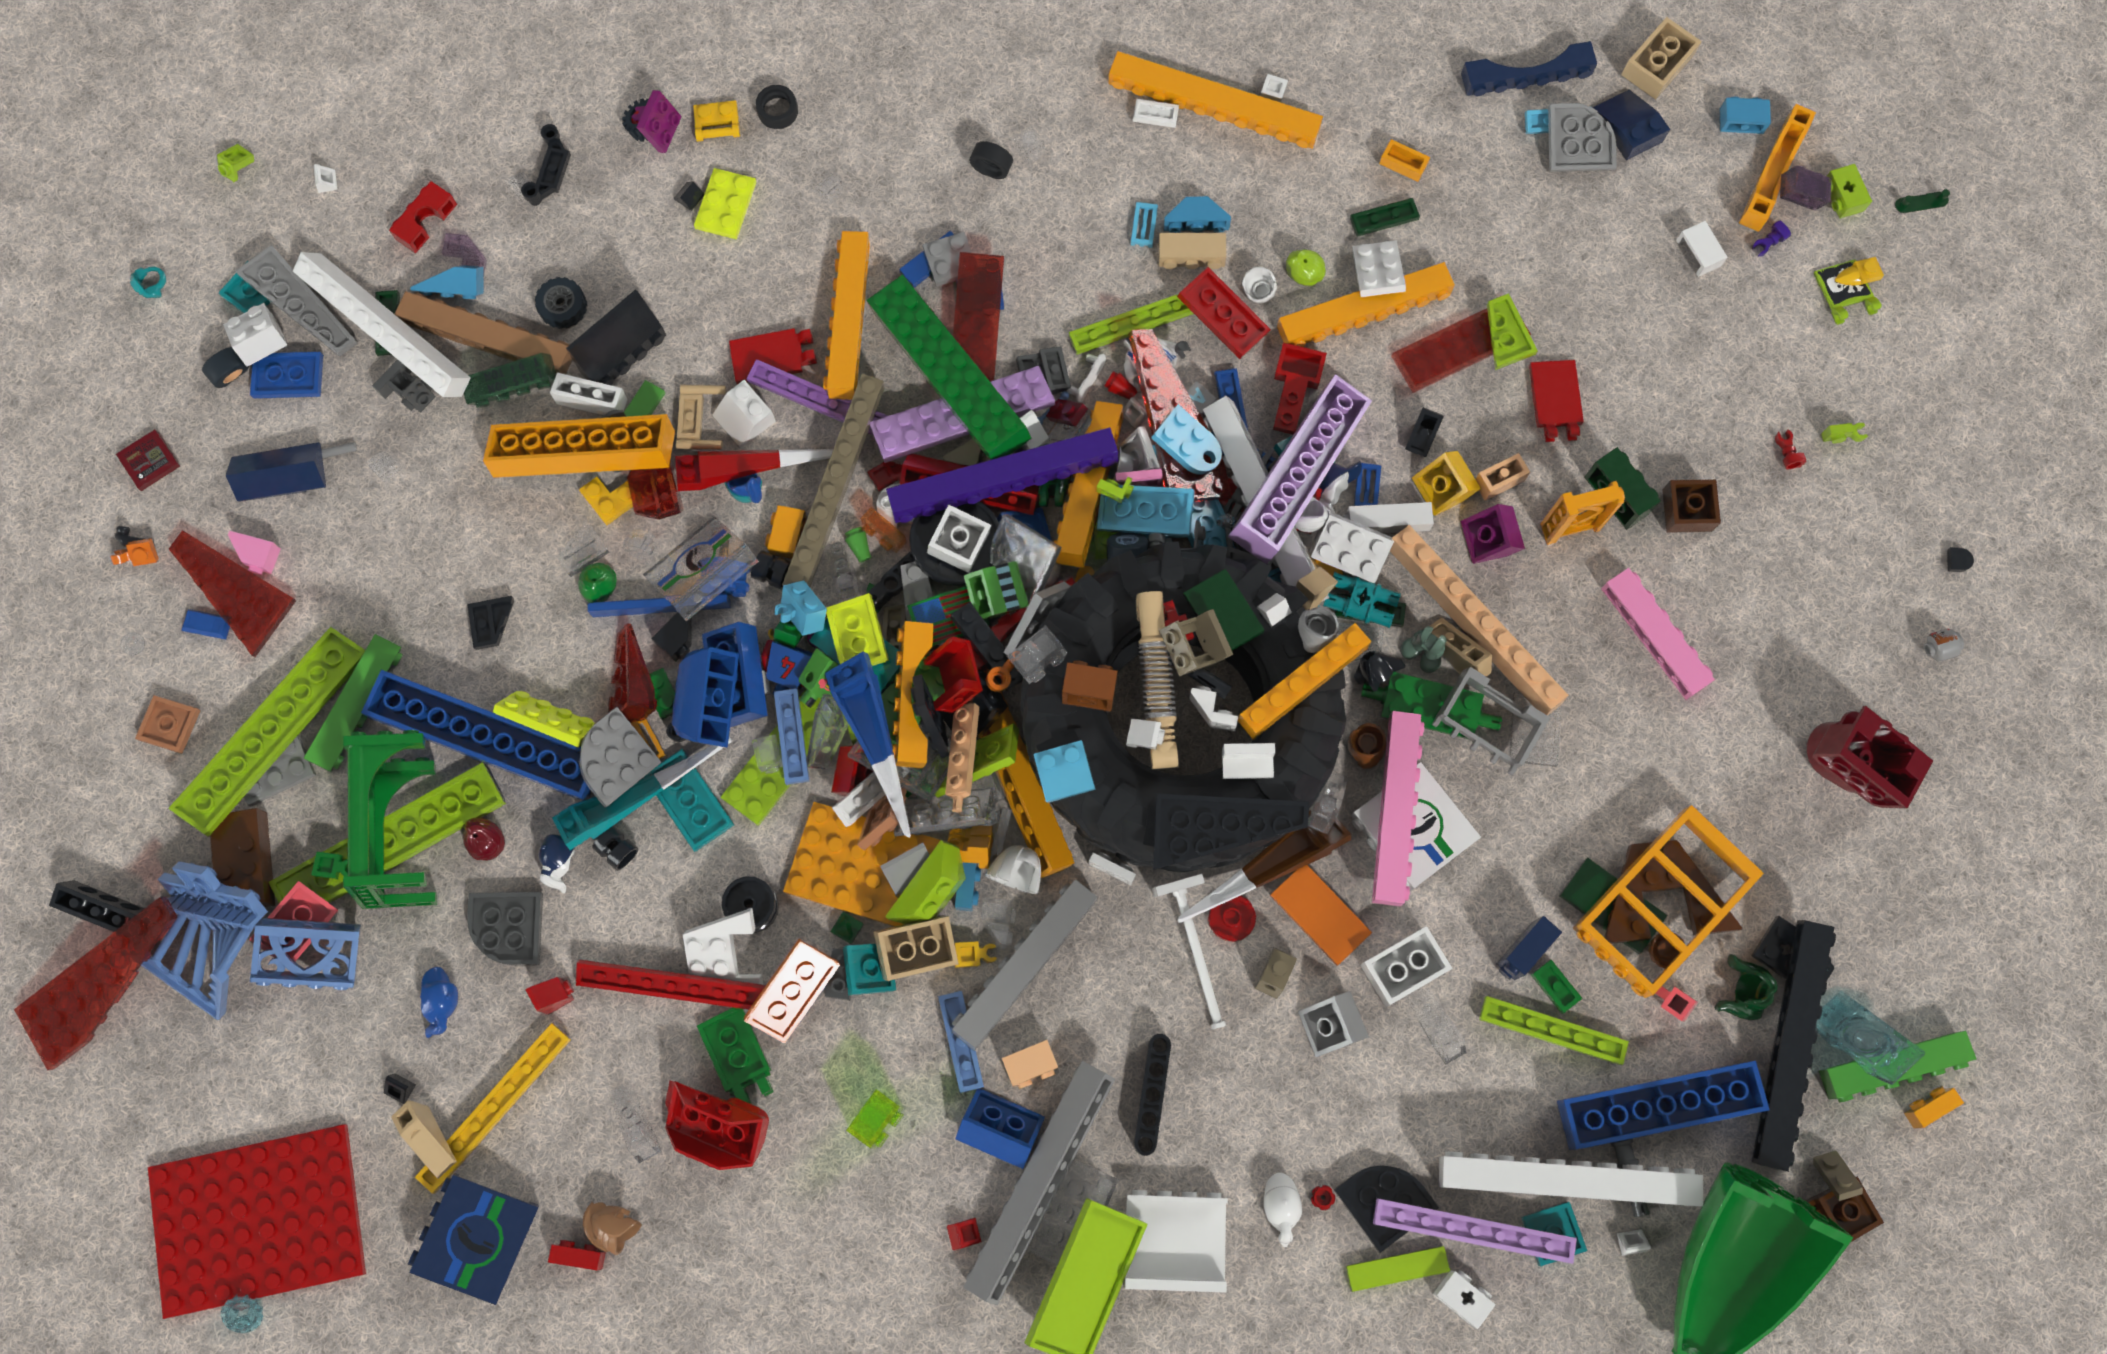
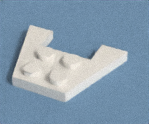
(712, 948)

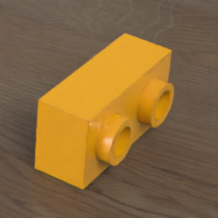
(1404, 160)
(1939, 1104)

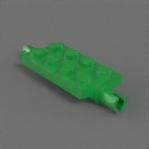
(1426, 698)

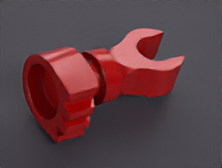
(1792, 459)

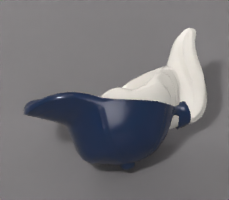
(1336, 482)
(555, 861)

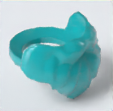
(153, 291)

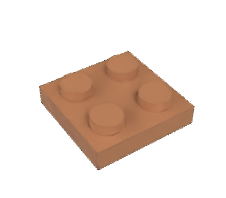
(167, 724)

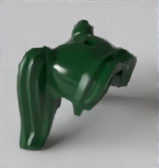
(1753, 990)

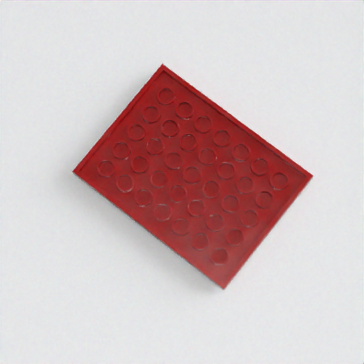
(256, 1221)

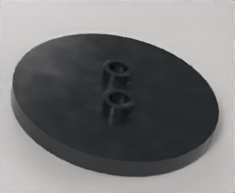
(941, 571)

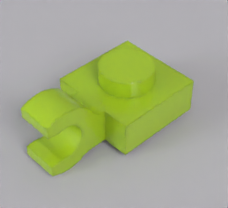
(1840, 432)

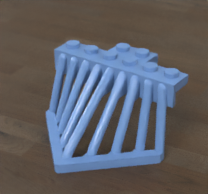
(214, 906)

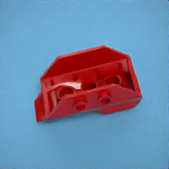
(714, 1129)

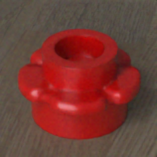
(1329, 1199)

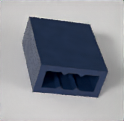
(1528, 948)

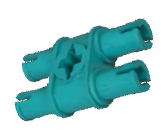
(1372, 593)

